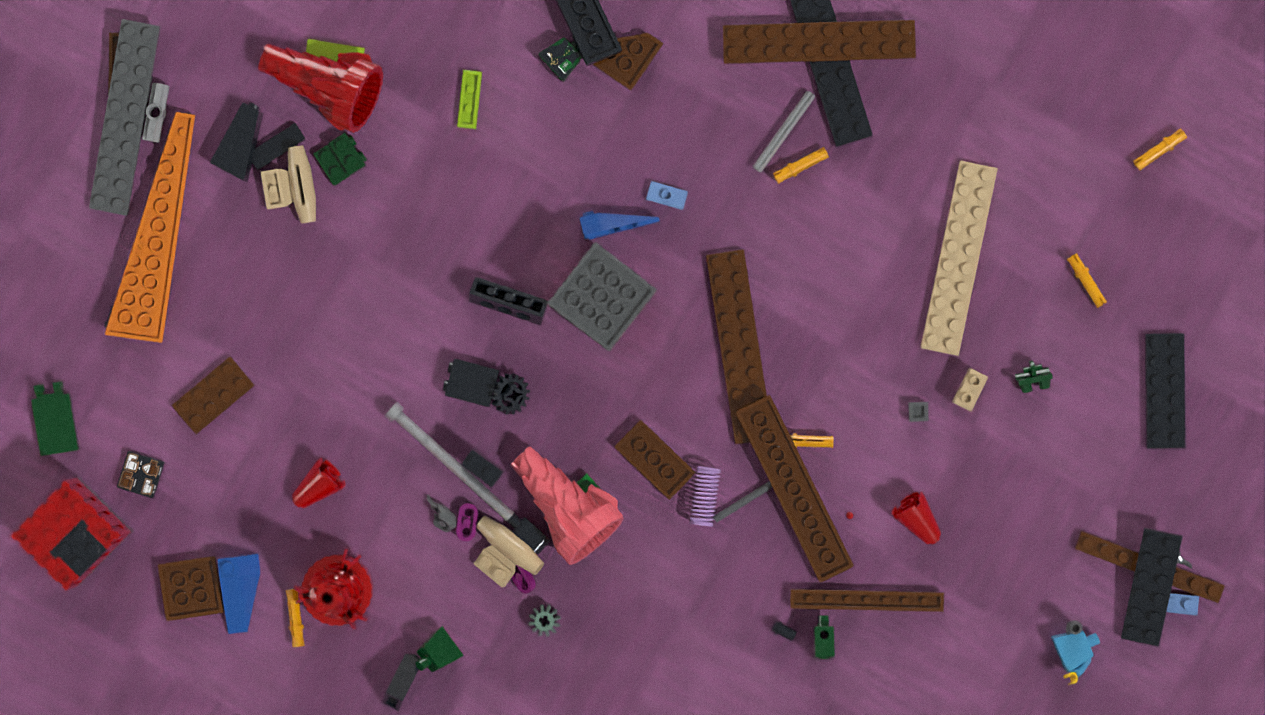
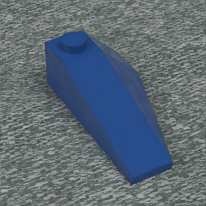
(239, 586)

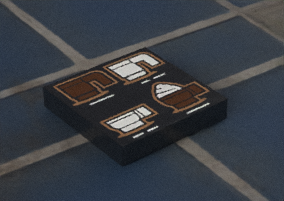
(140, 474)

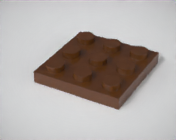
(190, 588)

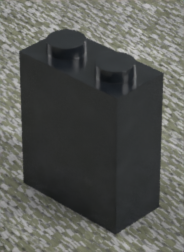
(470, 382)
(482, 467)

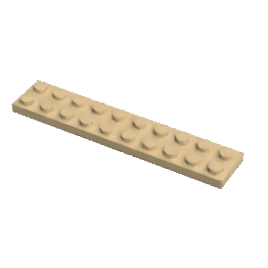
(959, 258)

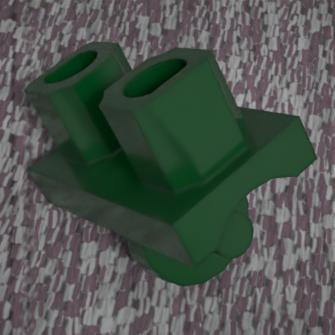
(1033, 374)

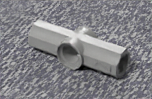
(158, 99)

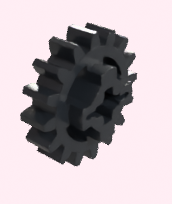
(515, 399)

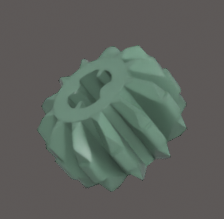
(538, 623)

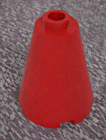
(318, 484)
(918, 517)

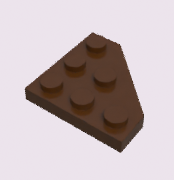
(633, 60)

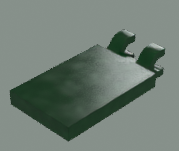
(54, 420)

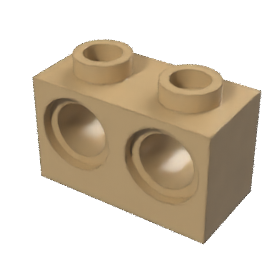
(969, 389)

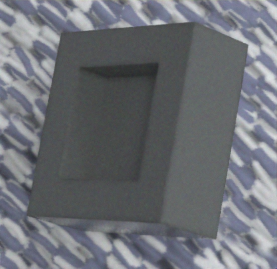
(918, 411)

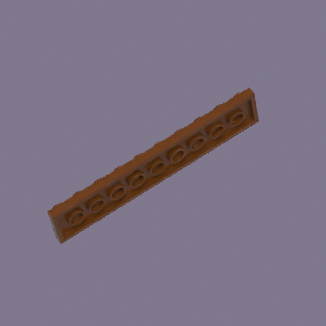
(819, 42)
(736, 333)
(794, 488)

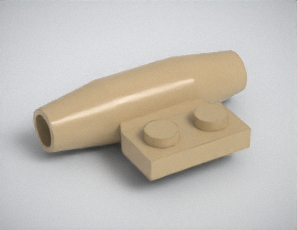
(290, 186)
(504, 553)

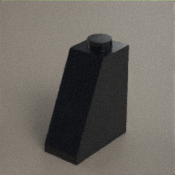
(401, 682)

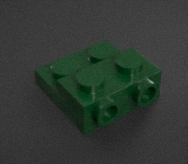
(340, 159)

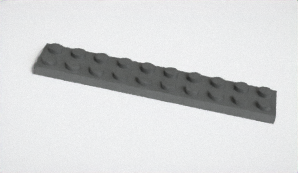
(124, 117)

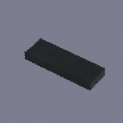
(277, 146)

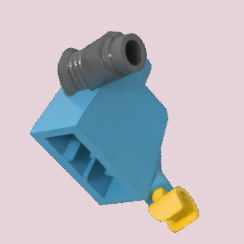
(1075, 649)

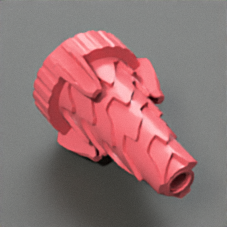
(574, 518)

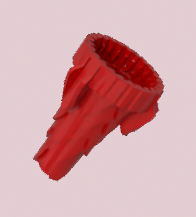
(341, 88)
(347, 583)

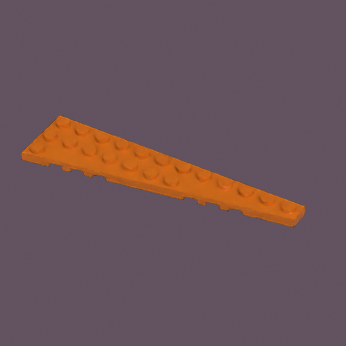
(146, 281)

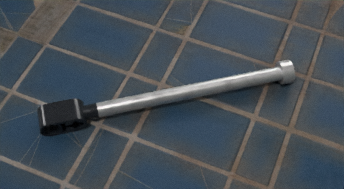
(521, 527)

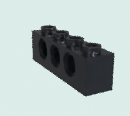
(508, 301)

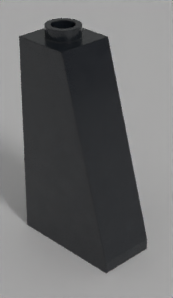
(238, 144)

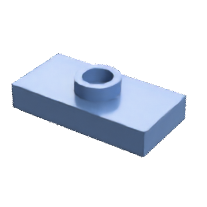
(667, 195)

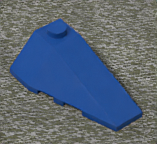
(604, 224)

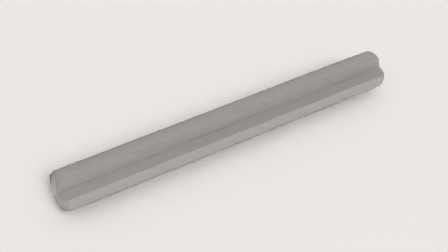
(783, 131)

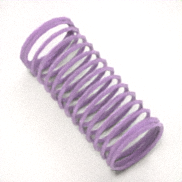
(701, 521)

